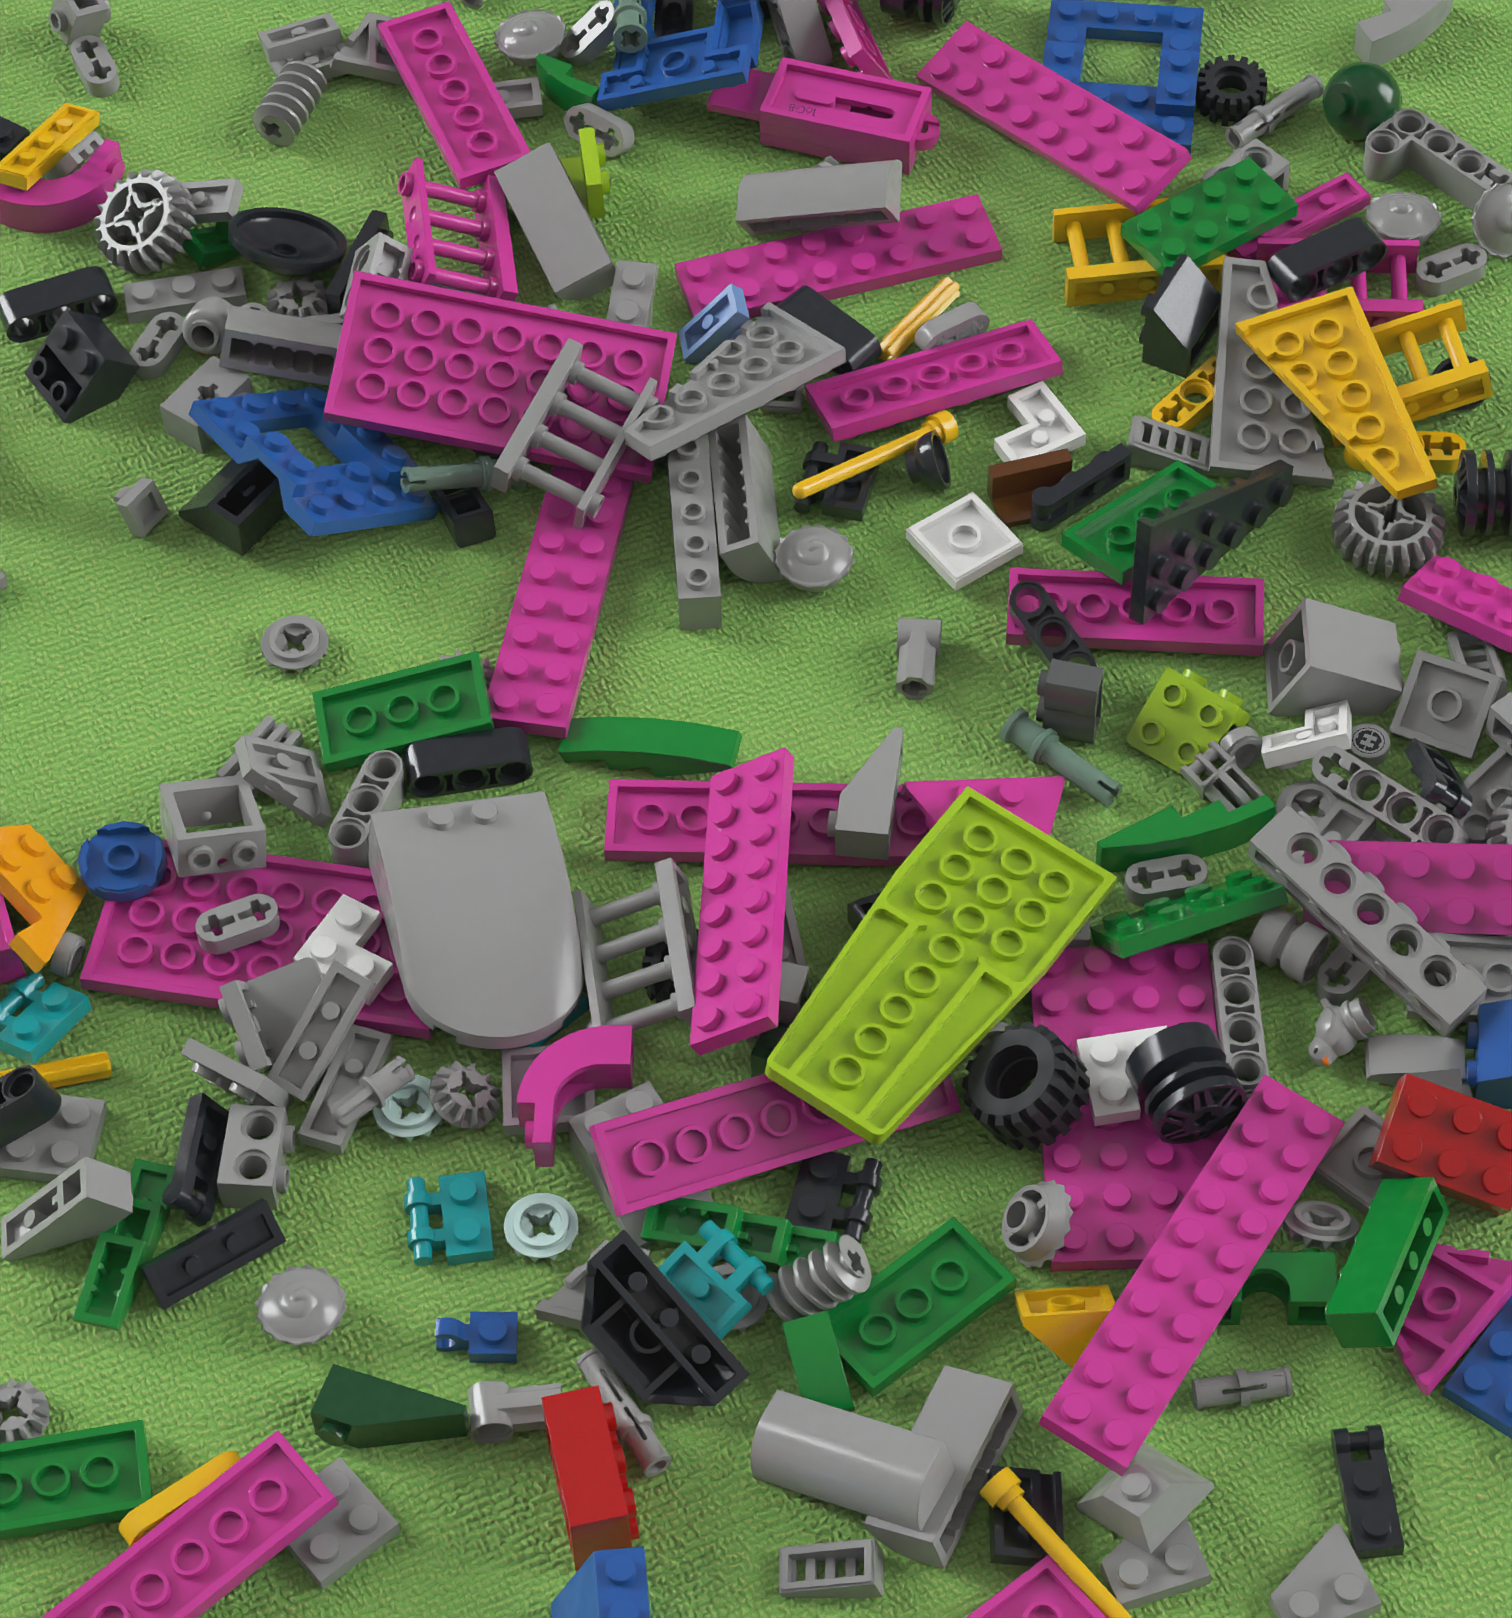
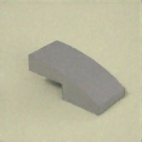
(1398, 1054)

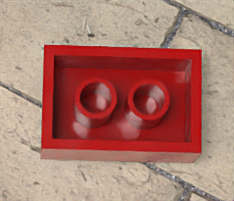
(1450, 1139)
(589, 1472)

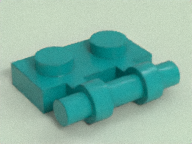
(43, 1021)
(464, 1214)
(705, 1290)

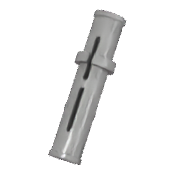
(1263, 119)
(632, 1426)

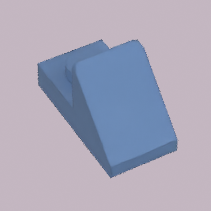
(714, 324)

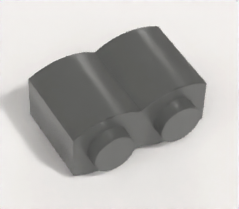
(1071, 700)

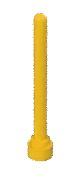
(941, 422)
(1006, 1493)

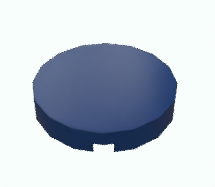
(122, 861)

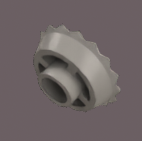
(529, 34)
(1403, 216)
(1494, 220)
(814, 557)
(1037, 1222)
(301, 1305)

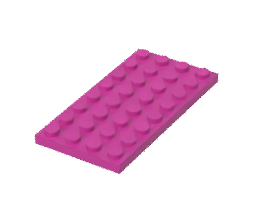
(470, 364)
(154, 950)
(1121, 1173)

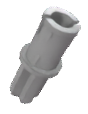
(371, 1092)

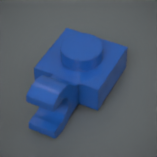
(488, 1337)

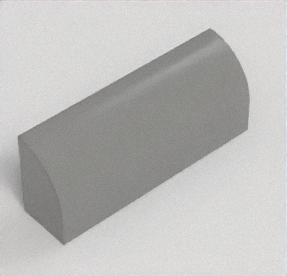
(820, 197)
(557, 224)
(279, 345)
(744, 500)
(975, 1422)
(850, 1460)

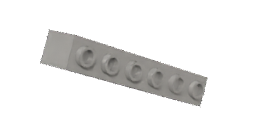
(694, 536)
(1439, 1006)

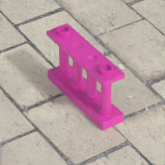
(489, 229)
(1399, 260)

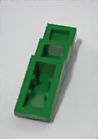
(655, 743)
(1199, 833)
(766, 1237)
(114, 1267)

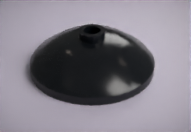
(286, 240)

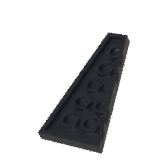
(1196, 535)

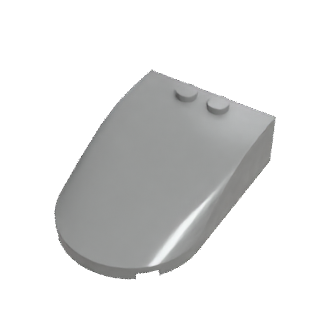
(480, 917)

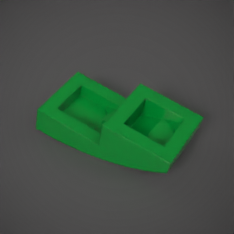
(560, 86)
(210, 244)
(818, 1361)

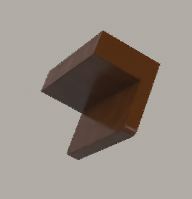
(1013, 482)

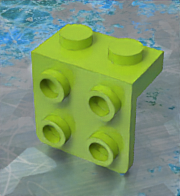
(586, 173)
(1184, 719)

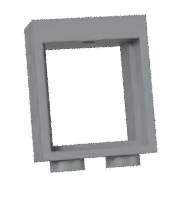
(212, 803)

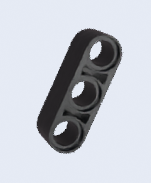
(1326, 259)
(36, 307)
(823, 316)
(1047, 618)
(467, 762)
(25, 1103)

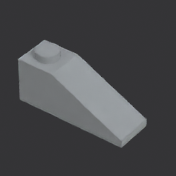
(869, 803)
(68, 1209)

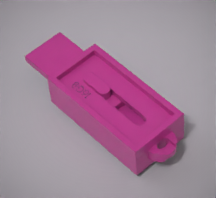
(834, 113)

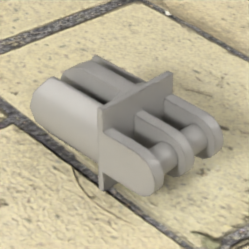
(1226, 784)

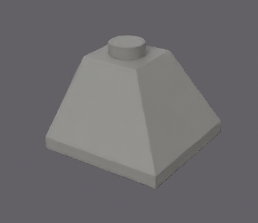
(1147, 1499)

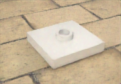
(964, 541)

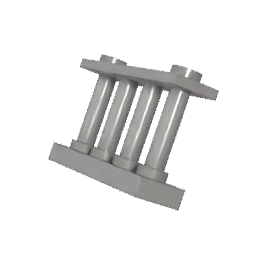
(552, 401)
(675, 929)

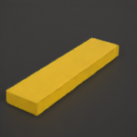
(47, 145)

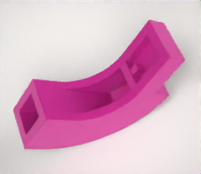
(64, 201)
(570, 1066)

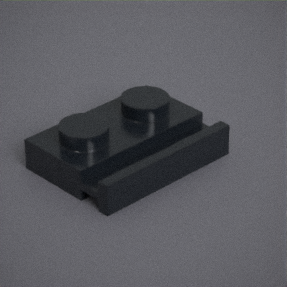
(1008, 1538)

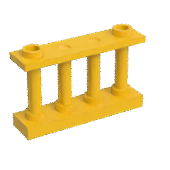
(1111, 281)
(1444, 390)

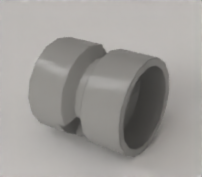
(1294, 947)

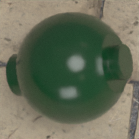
(1360, 99)

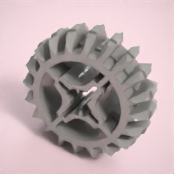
(155, 226)
(1386, 531)

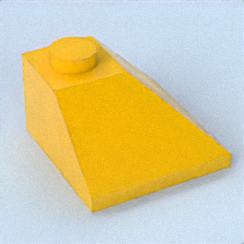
(1064, 1316)

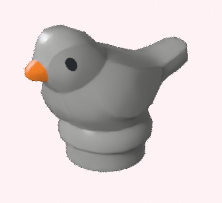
(1339, 1030)

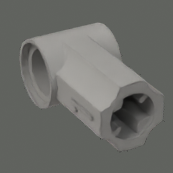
(917, 650)
(500, 1410)

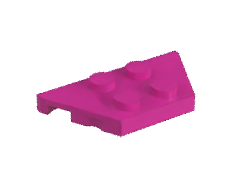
(1028, 797)
(1450, 1310)

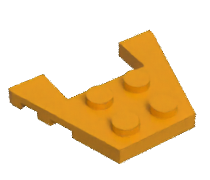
(39, 889)

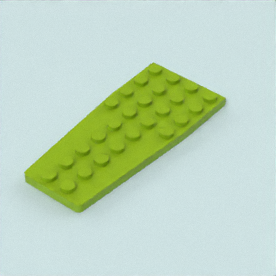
(936, 965)

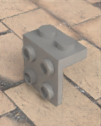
(268, 1010)

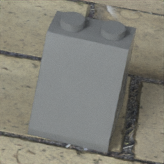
(1332, 657)

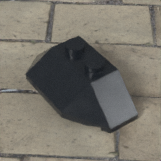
(652, 1331)

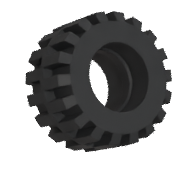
(1045, 1105)

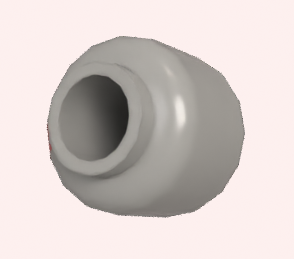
(205, 325)

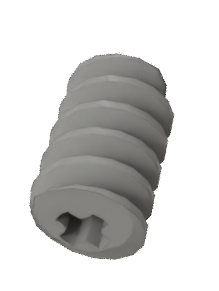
(289, 102)
(820, 1280)

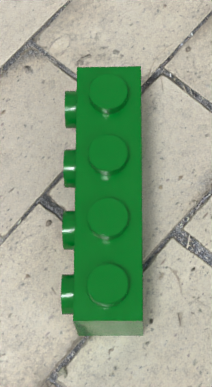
(1387, 1263)

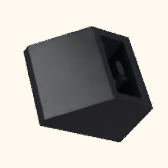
(1179, 318)
(81, 366)
(237, 505)

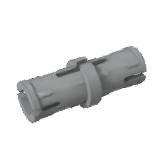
(1274, 1382)

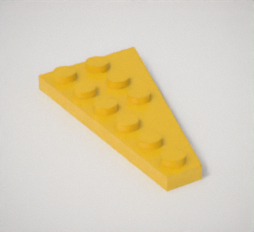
(1339, 373)

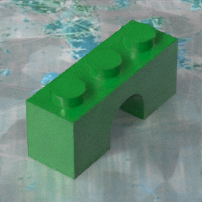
(1299, 1279)

